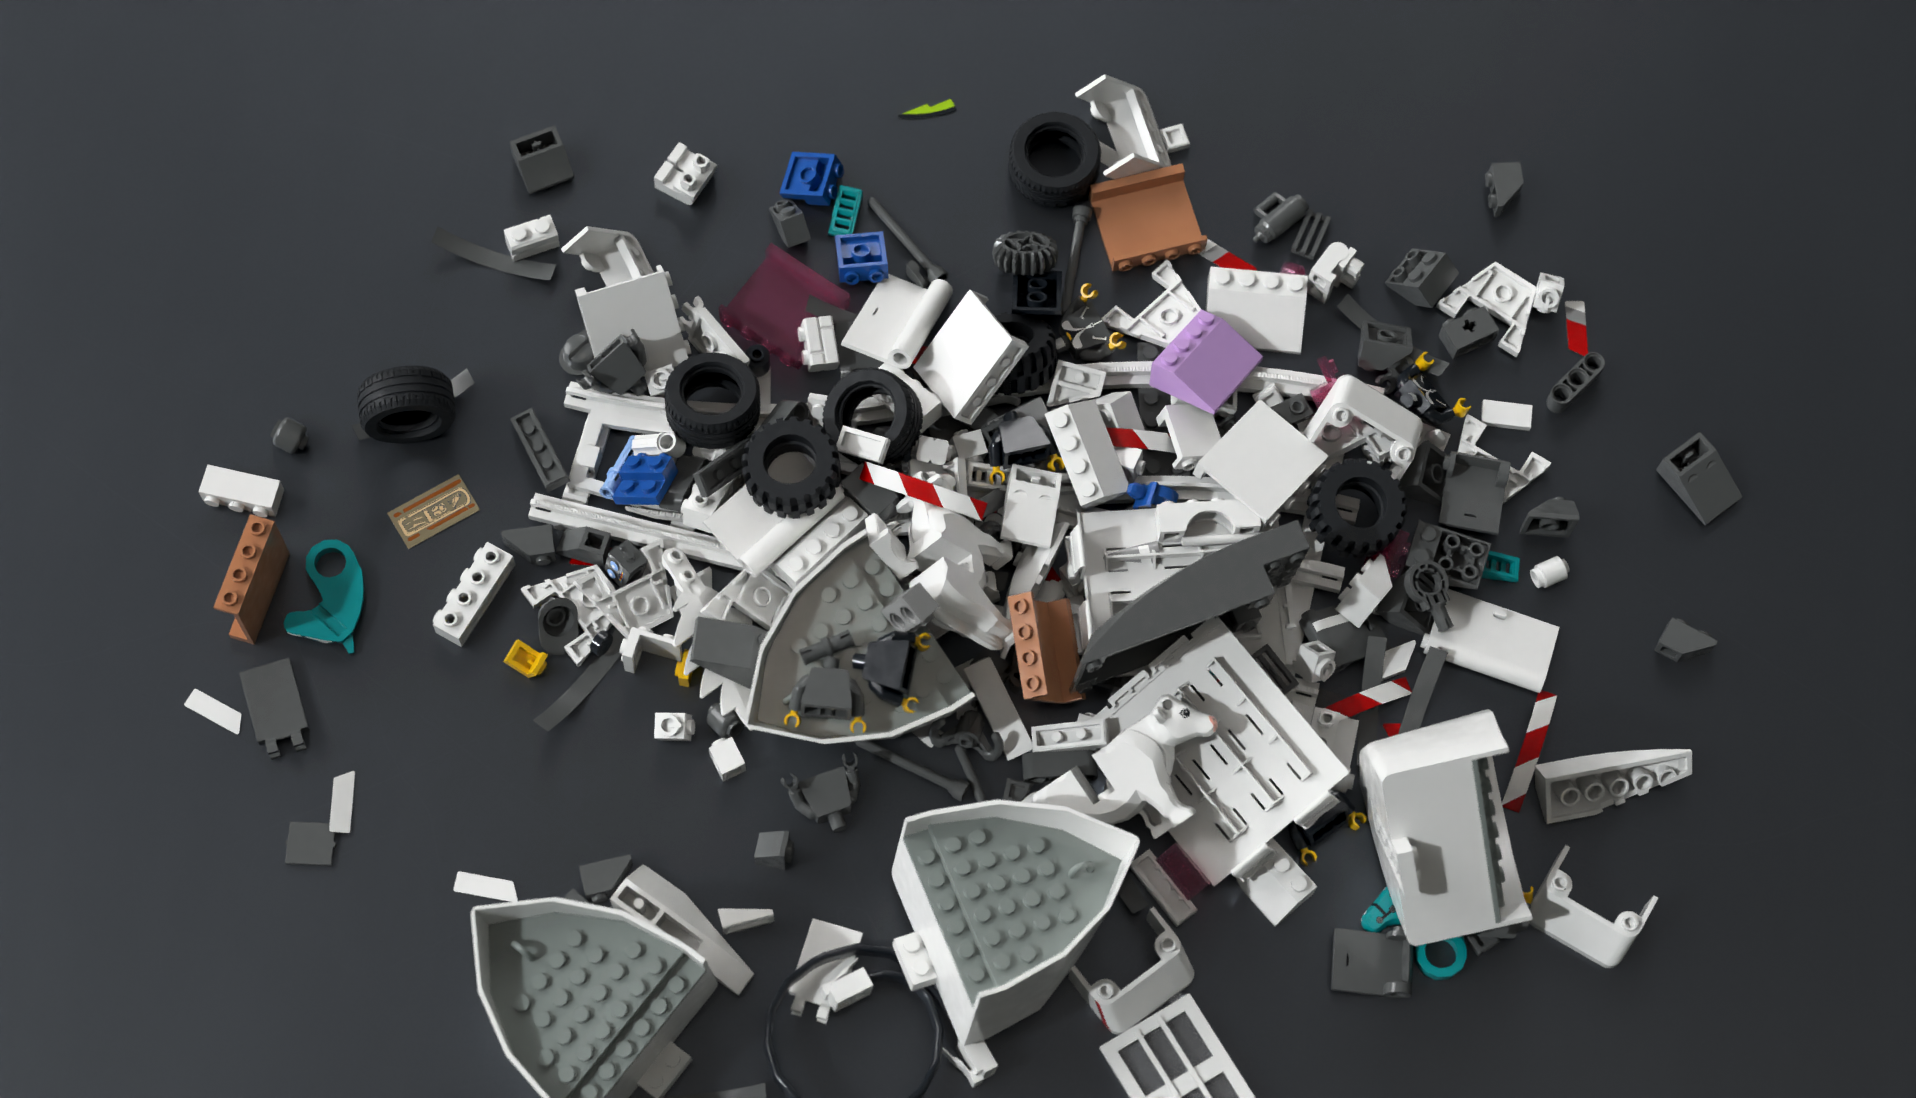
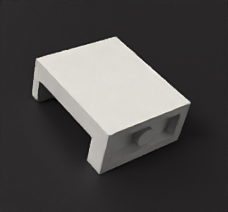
(1191, 432)

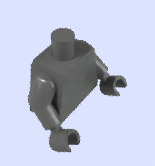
(618, 367)
(827, 794)

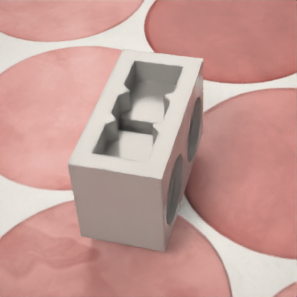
(911, 609)

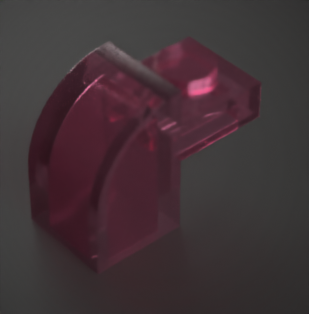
(1329, 369)

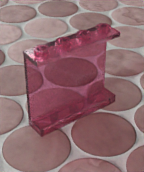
(775, 303)

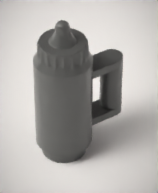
(1280, 218)

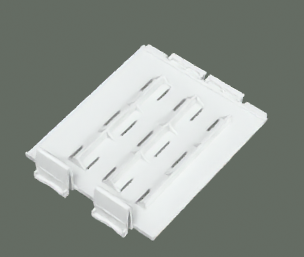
(1129, 528)
(1248, 771)

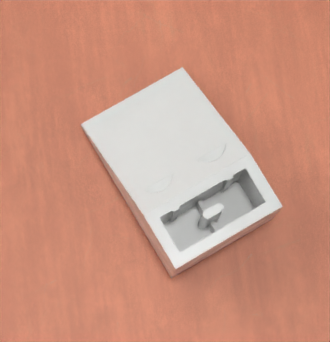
(1030, 506)

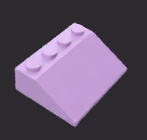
(1204, 363)

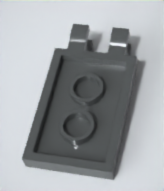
(275, 705)

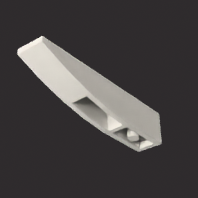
(672, 911)

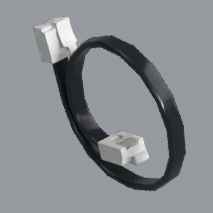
(857, 985)

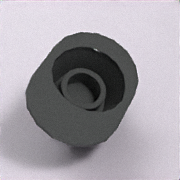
(576, 354)
(557, 625)

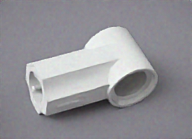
(658, 443)

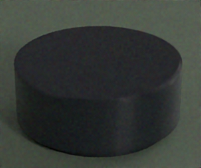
(601, 643)

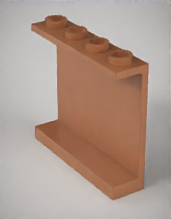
(1146, 218)
(253, 577)
(1045, 648)

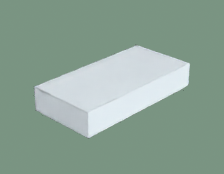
(1506, 415)
(863, 444)

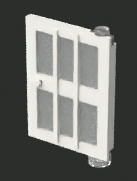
(1174, 1057)

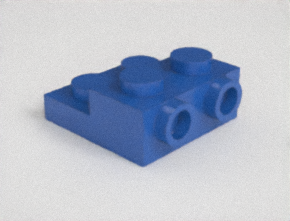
(812, 177)
(861, 257)
(645, 479)

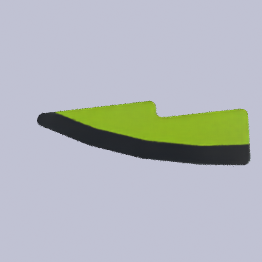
(925, 111)

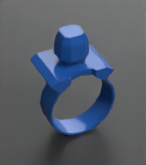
(1150, 494)

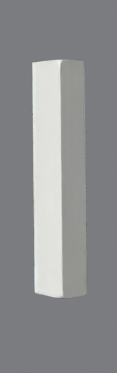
(998, 707)

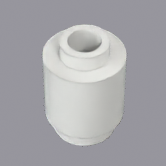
(1549, 572)
(1050, 591)

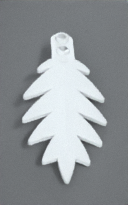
(695, 597)

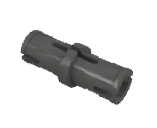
(826, 647)

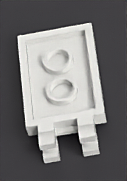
(707, 333)
(821, 938)

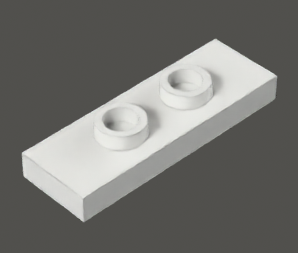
(1162, 888)

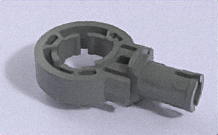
(1433, 601)

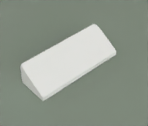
(1071, 736)

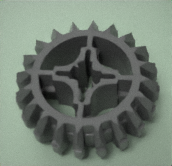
(1025, 253)

